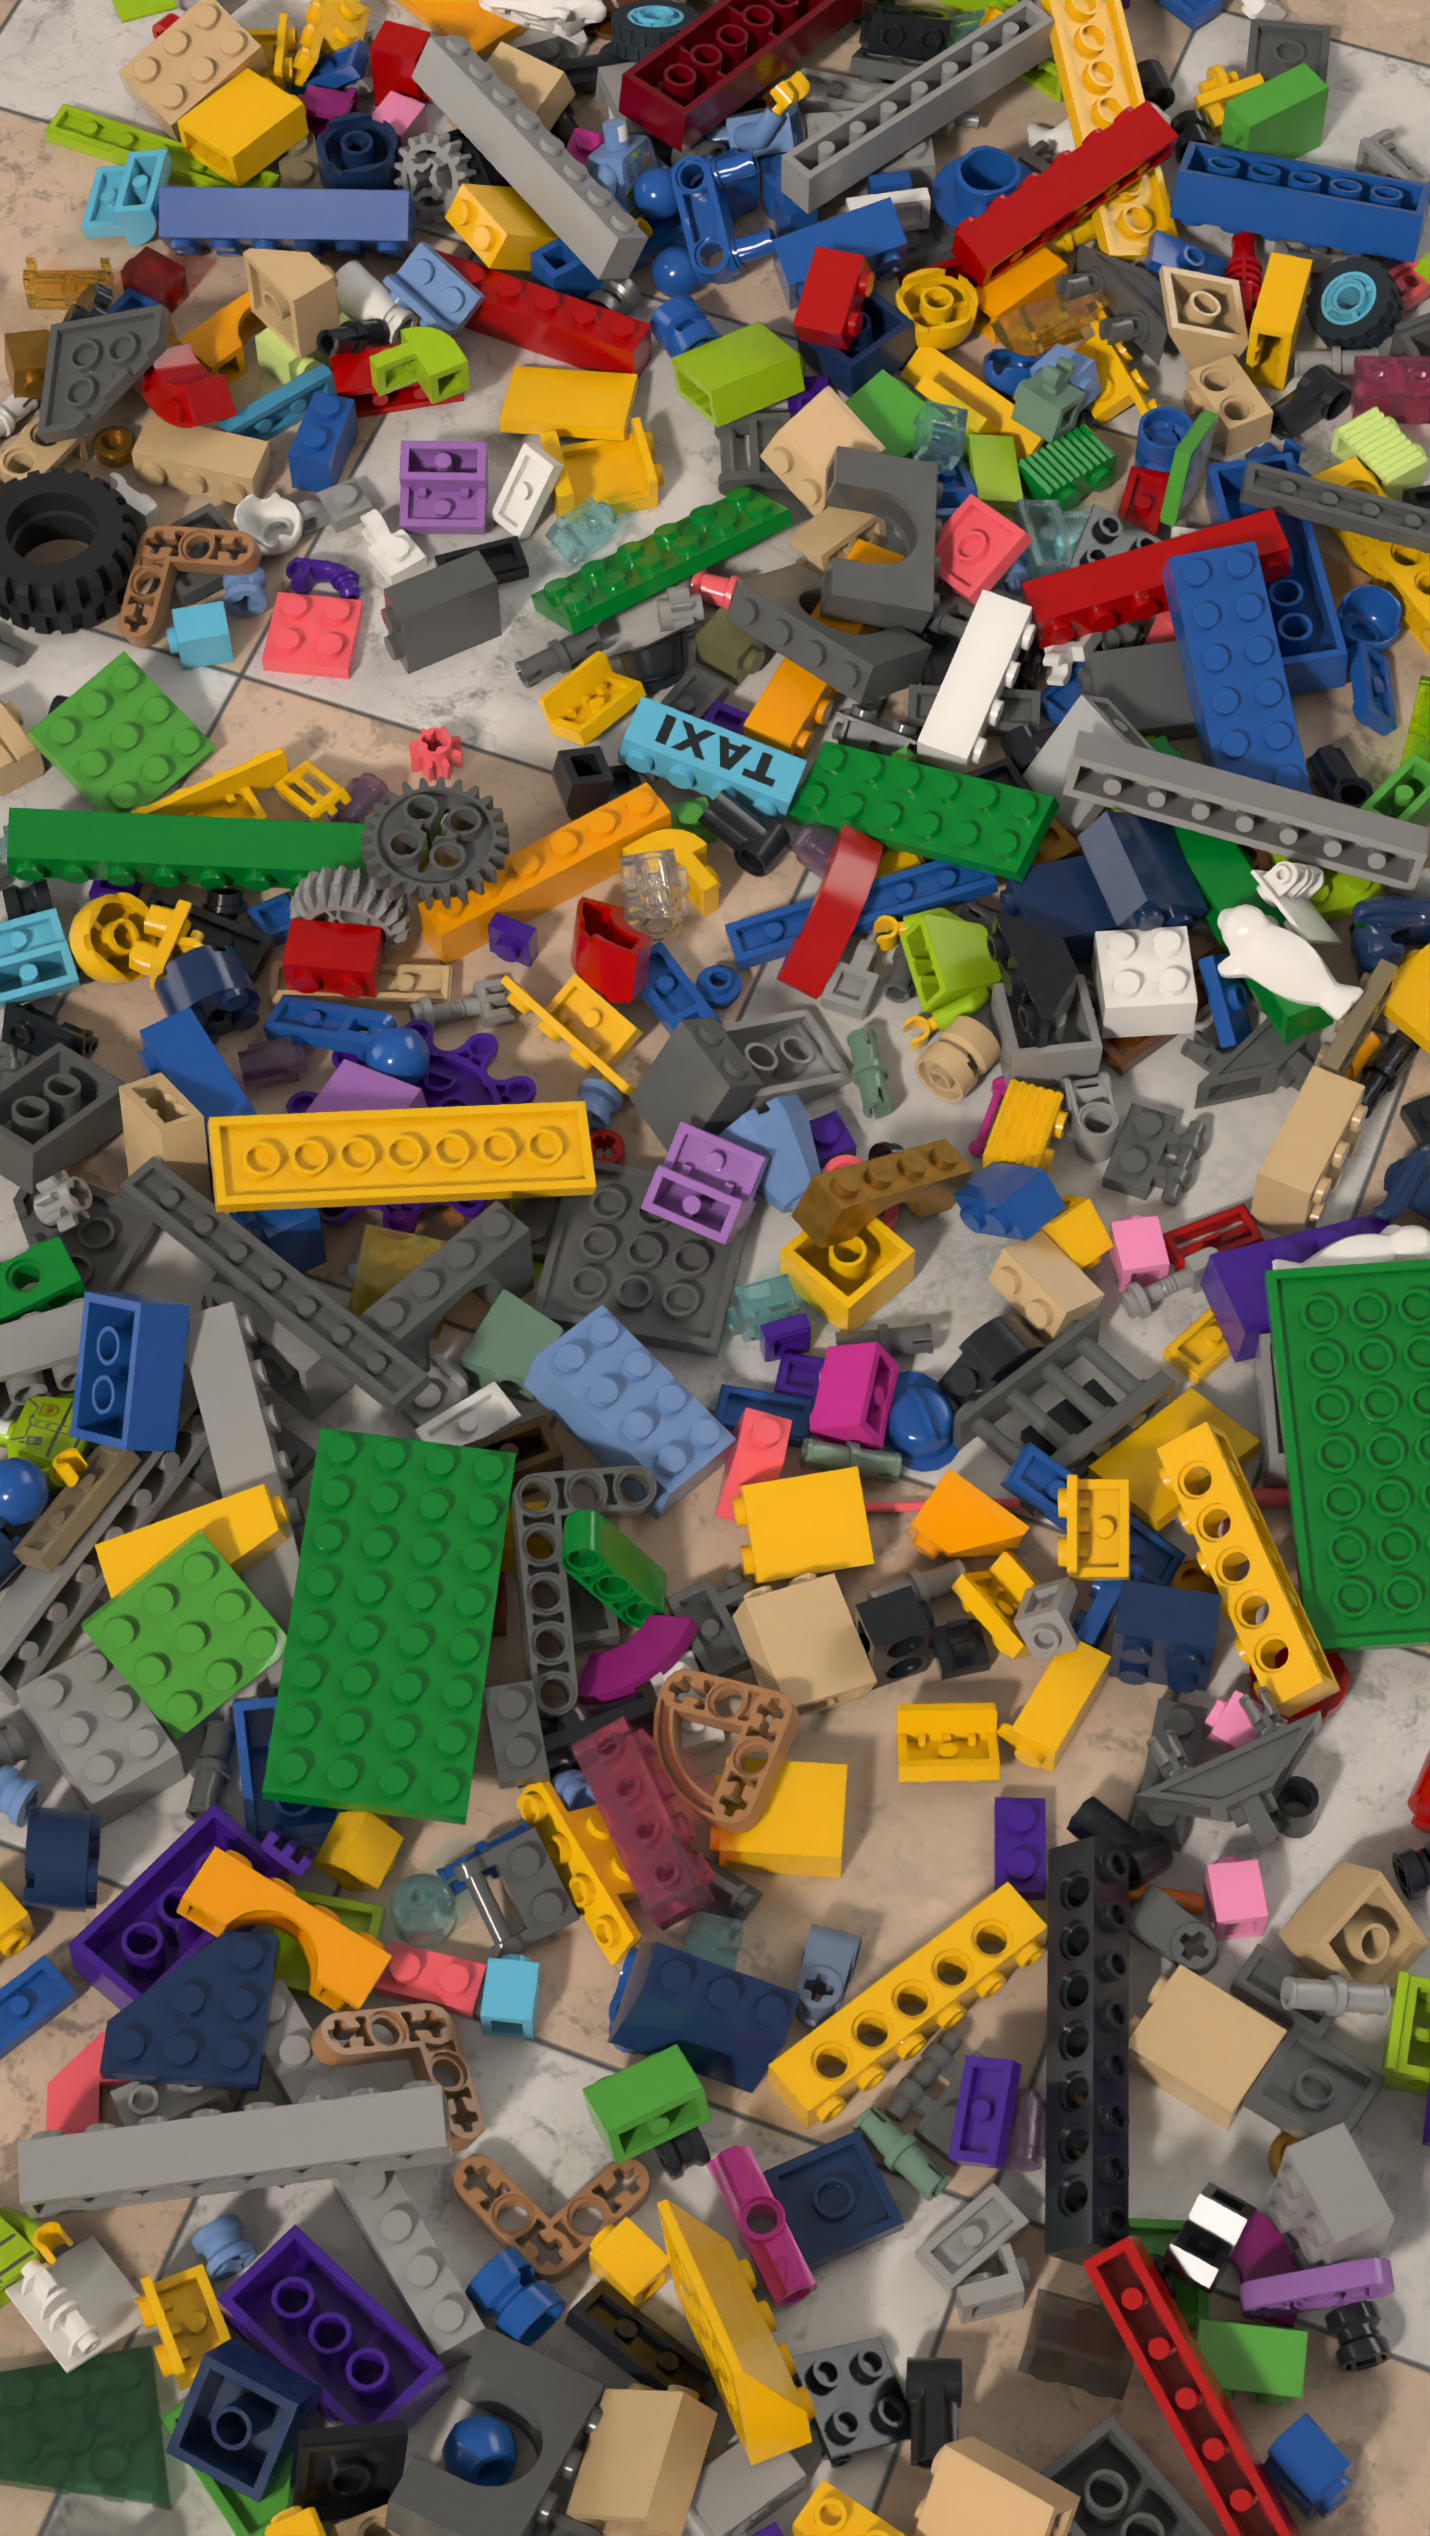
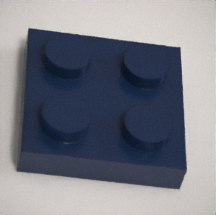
(834, 2200)

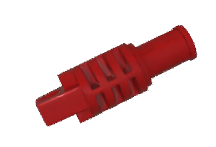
(1247, 269)

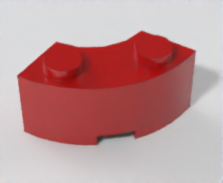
(185, 391)
(609, 951)

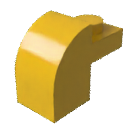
(692, 853)

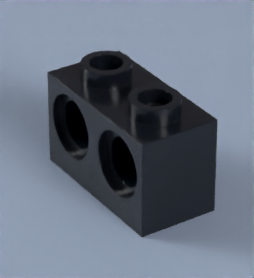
(904, 30)
(895, 1634)

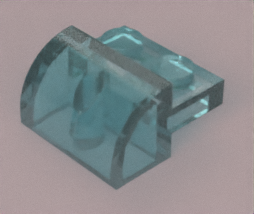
(1053, 534)

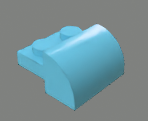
(127, 198)
(34, 959)

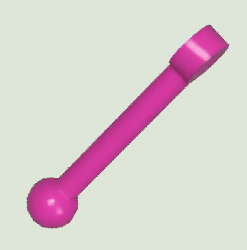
(978, 1145)

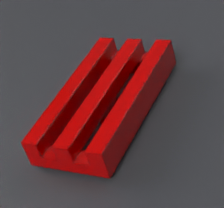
(1210, 1224)

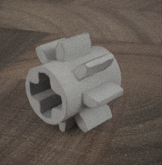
(679, 609)
(62, 1201)

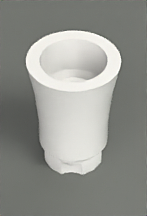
(366, 298)

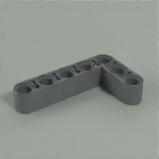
(549, 1571)

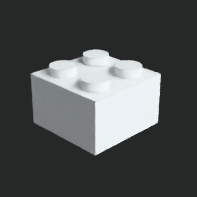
(1144, 982)

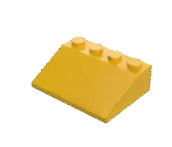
(736, 2337)

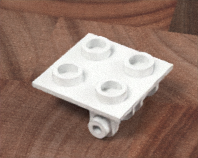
(1289, 888)
(77, 2303)

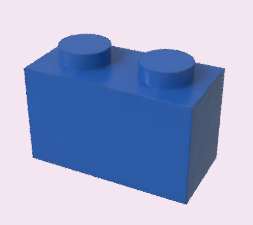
(323, 442)
(1008, 1201)

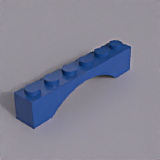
(562, 271)

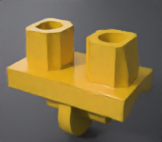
(1219, 89)
(172, 928)

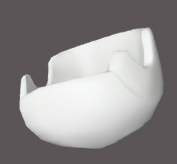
(270, 522)

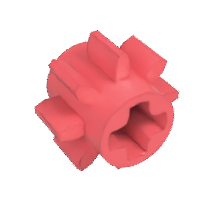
(436, 754)

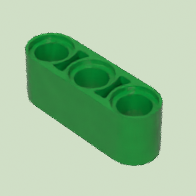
(612, 1567)

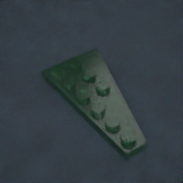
(86, 2429)

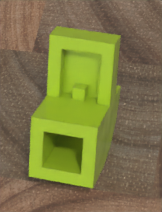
(425, 358)

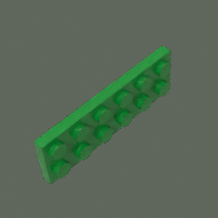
(661, 559)
(925, 810)

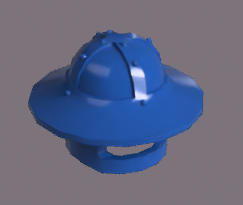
(974, 181)

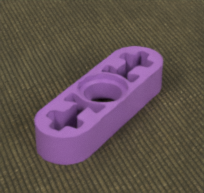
(1316, 2288)

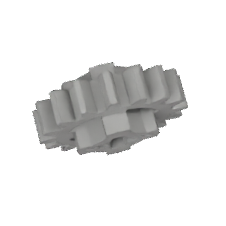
(433, 175)

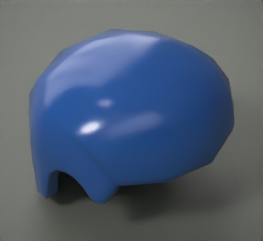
(1007, 369)
(1369, 616)

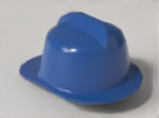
(921, 1423)

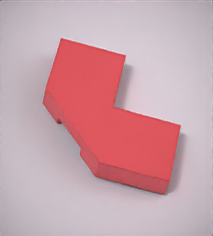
(76, 2091)

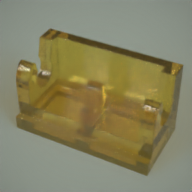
(61, 287)

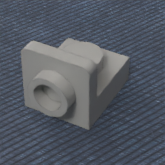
(445, 1390)
(1045, 1616)
(991, 2295)

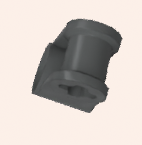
(1164, 1927)

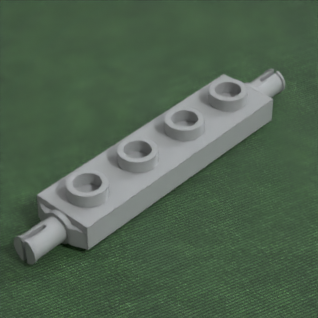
(843, 93)

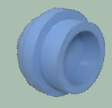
(573, 1790)

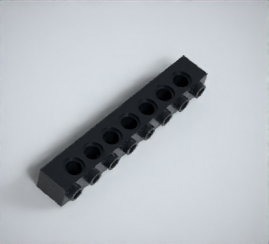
(1087, 2049)

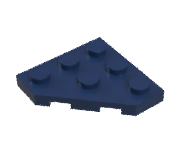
(200, 2020)

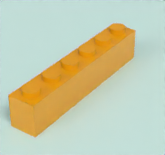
(796, 698)
(546, 873)

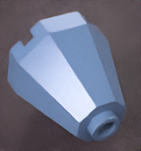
(788, 1141)

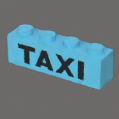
(711, 759)

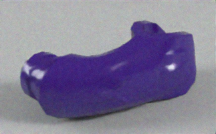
(309, 572)

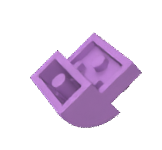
(443, 487)
(706, 1184)

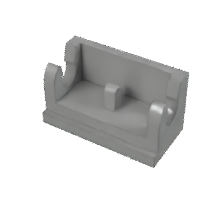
(1385, 160)

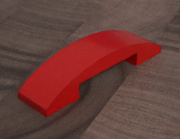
(833, 912)

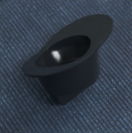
(660, 662)

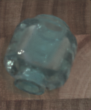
(423, 1910)

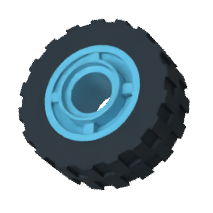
(646, 25)
(1343, 287)

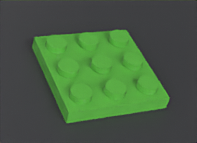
(121, 739)
(187, 1634)

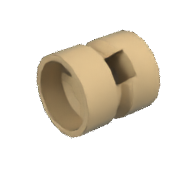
(957, 1059)

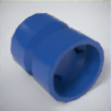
(681, 325)
(1158, 437)
(508, 2291)

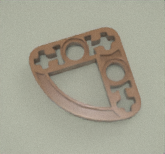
(753, 1734)

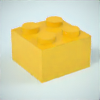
(851, 1277)

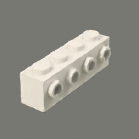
(975, 683)

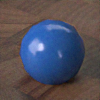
(398, 1054)
(22, 1490)
(481, 2451)

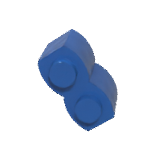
(776, 204)
(1309, 2468)

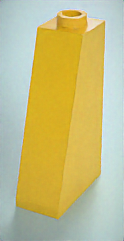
(239, 1526)

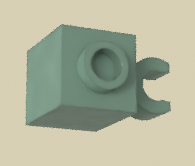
(1048, 402)

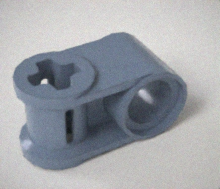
(826, 1971)

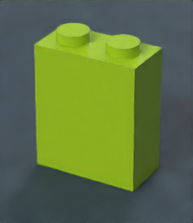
(738, 374)

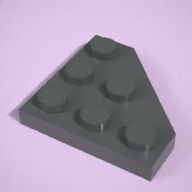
(94, 365)
(101, 1247)

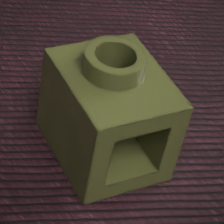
(728, 649)

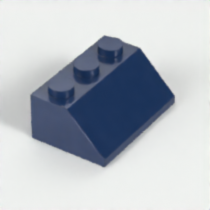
(717, 2016)

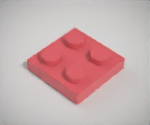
(977, 548)
(313, 635)

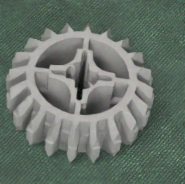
(353, 899)

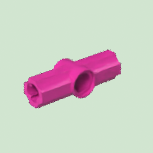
(773, 2253)

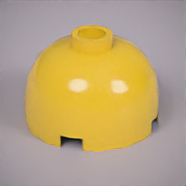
(938, 306)
(104, 937)

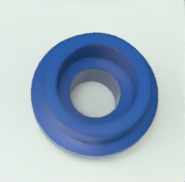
(719, 996)

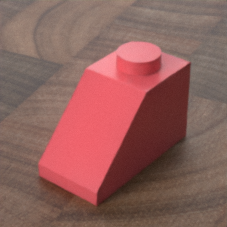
(754, 1457)

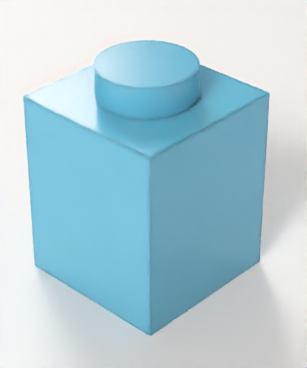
(200, 635)
(511, 1997)

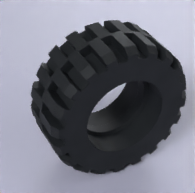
(77, 589)

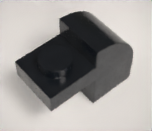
(588, 781)
(990, 1357)
(1208, 2238)

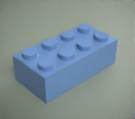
(628, 1408)

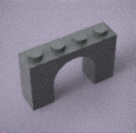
(907, 498)
(862, 667)
(481, 1258)
(546, 2403)

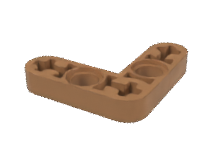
(167, 564)
(420, 2048)
(559, 2229)

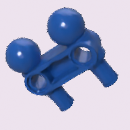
(704, 219)

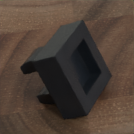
(959, 1648)

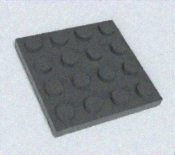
(644, 1269)

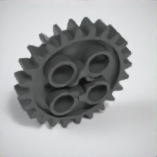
(471, 853)

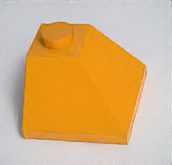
(964, 1523)

